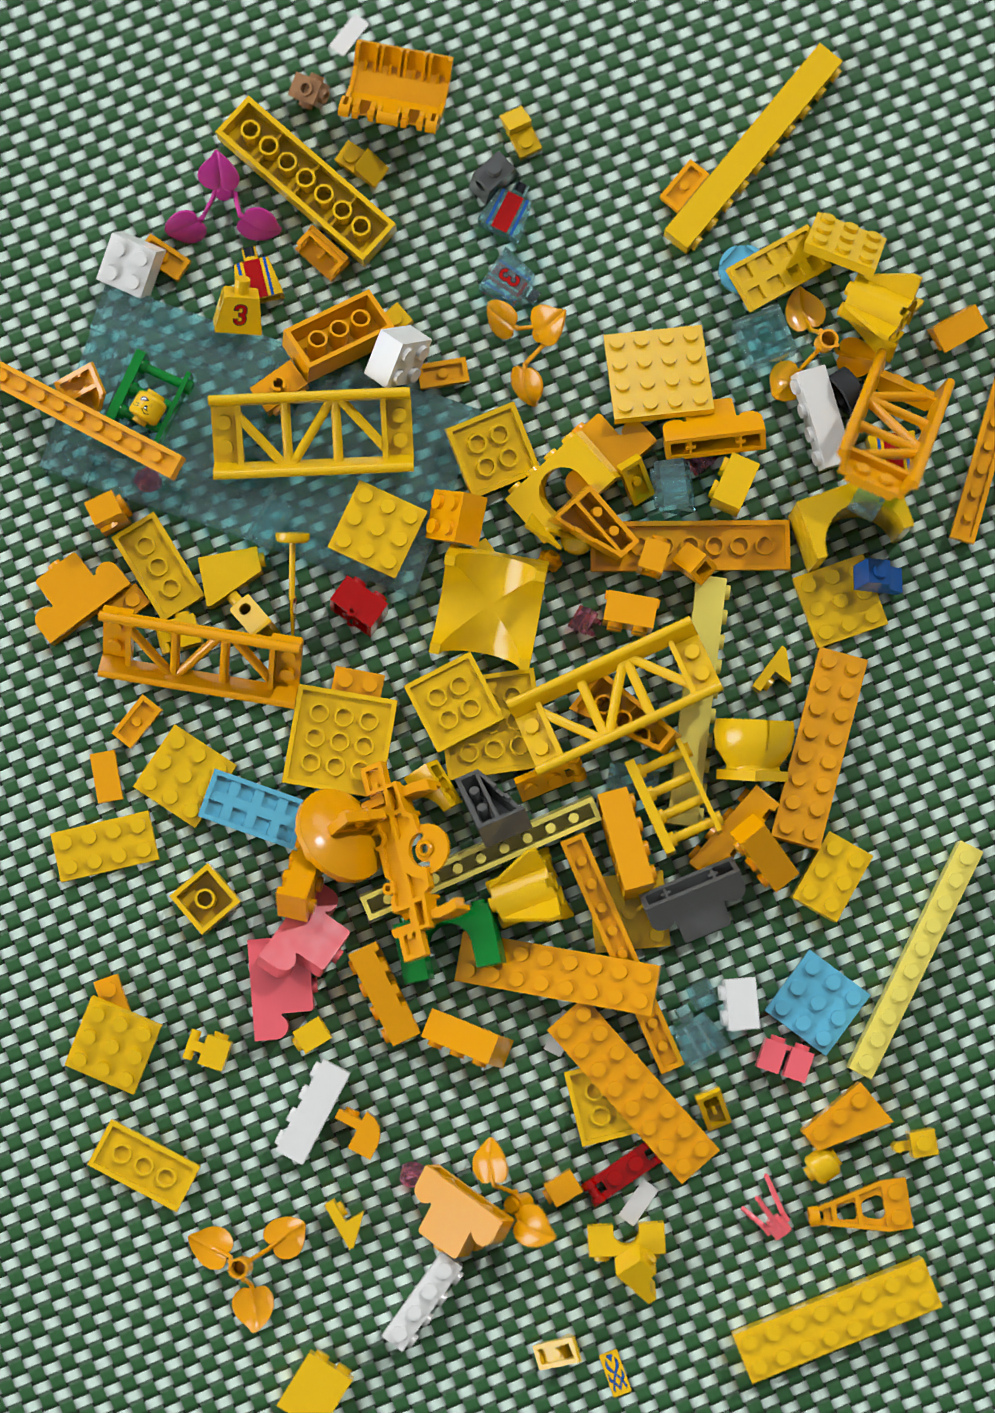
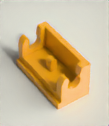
(322, 253)
(957, 328)

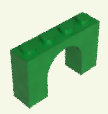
(484, 934)

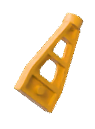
(895, 1205)

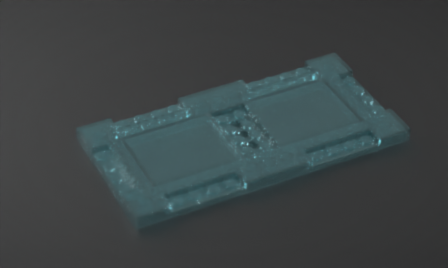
(231, 365)

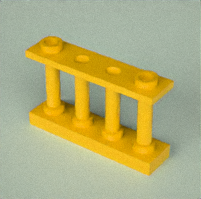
(660, 817)

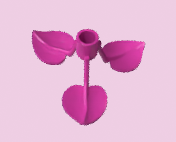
(221, 177)

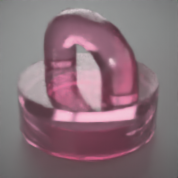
(147, 480)
(410, 1173)

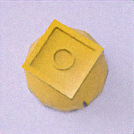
(753, 748)

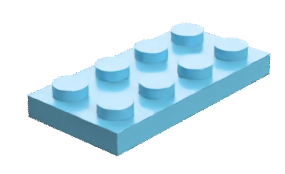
(251, 808)

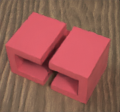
(797, 1061)

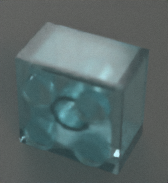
(763, 338)
(673, 486)

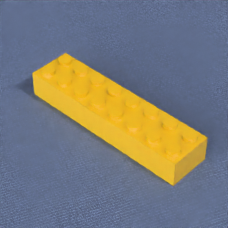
(306, 181)
(836, 1319)

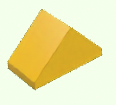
(713, 1108)

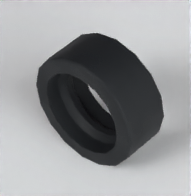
(845, 389)

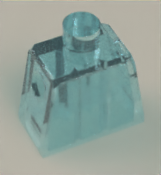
(696, 1036)

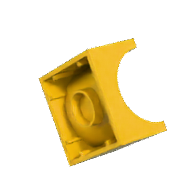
(815, 514)

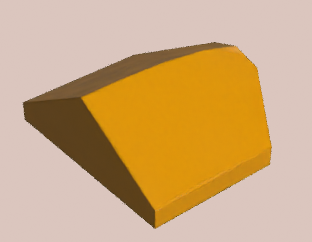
(83, 386)

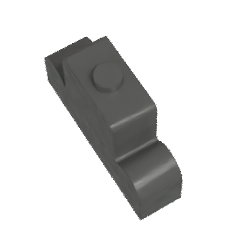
(695, 900)

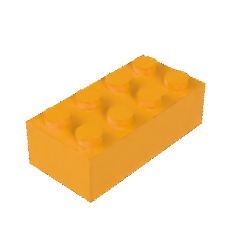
(335, 335)
(625, 844)

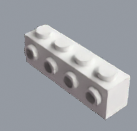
(820, 415)
(312, 1111)
(422, 1300)

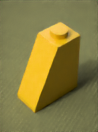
(229, 572)

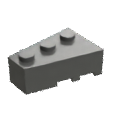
(491, 810)

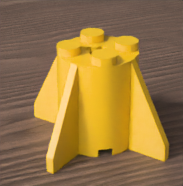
(881, 307)
(528, 891)

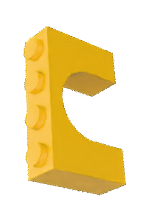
(575, 453)

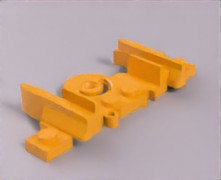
(409, 881)

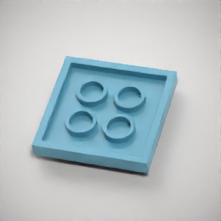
(817, 1002)

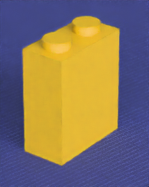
(316, 1385)

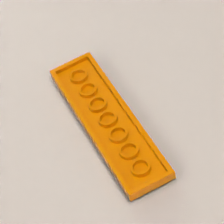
(728, 543)
(819, 748)
(565, 975)
(633, 1090)

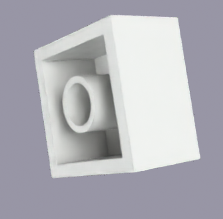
(131, 264)
(398, 356)
(739, 1003)

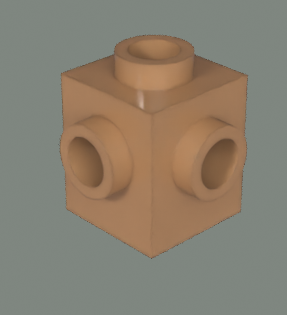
(309, 90)

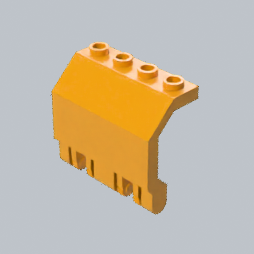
(397, 86)

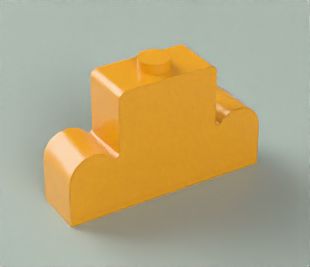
(714, 433)
(615, 447)
(76, 594)
(458, 1214)

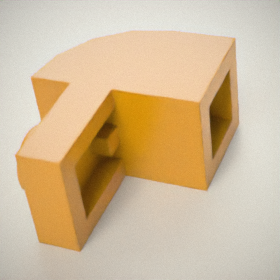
(368, 1131)

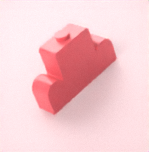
(308, 943)
(276, 995)

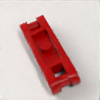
(620, 1173)

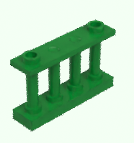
(130, 387)

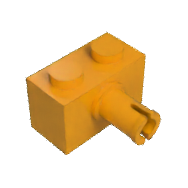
(283, 379)

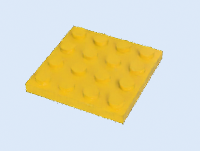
(658, 374)
(336, 737)
(500, 746)

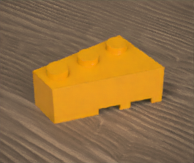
(595, 523)
(763, 853)
(466, 1039)
(845, 1118)

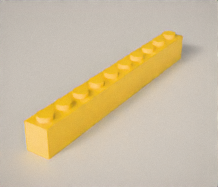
(752, 149)

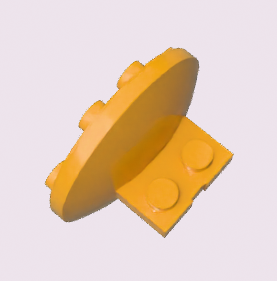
(338, 835)

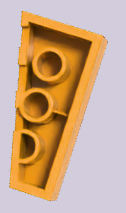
(656, 736)
(720, 846)
(299, 887)
(384, 993)

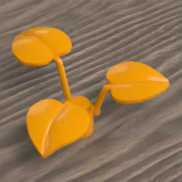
(807, 311)
(547, 329)
(532, 1224)
(212, 1248)

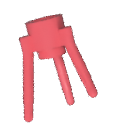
(776, 1225)

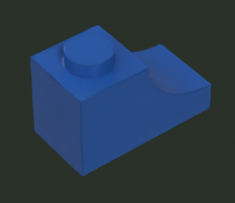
(877, 576)

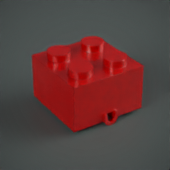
(360, 604)

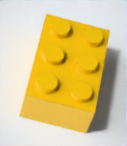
(831, 877)

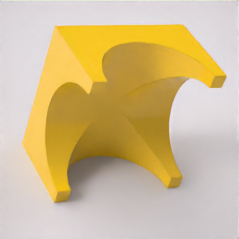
(489, 604)

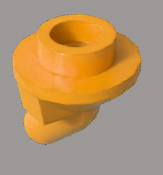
(553, 559)

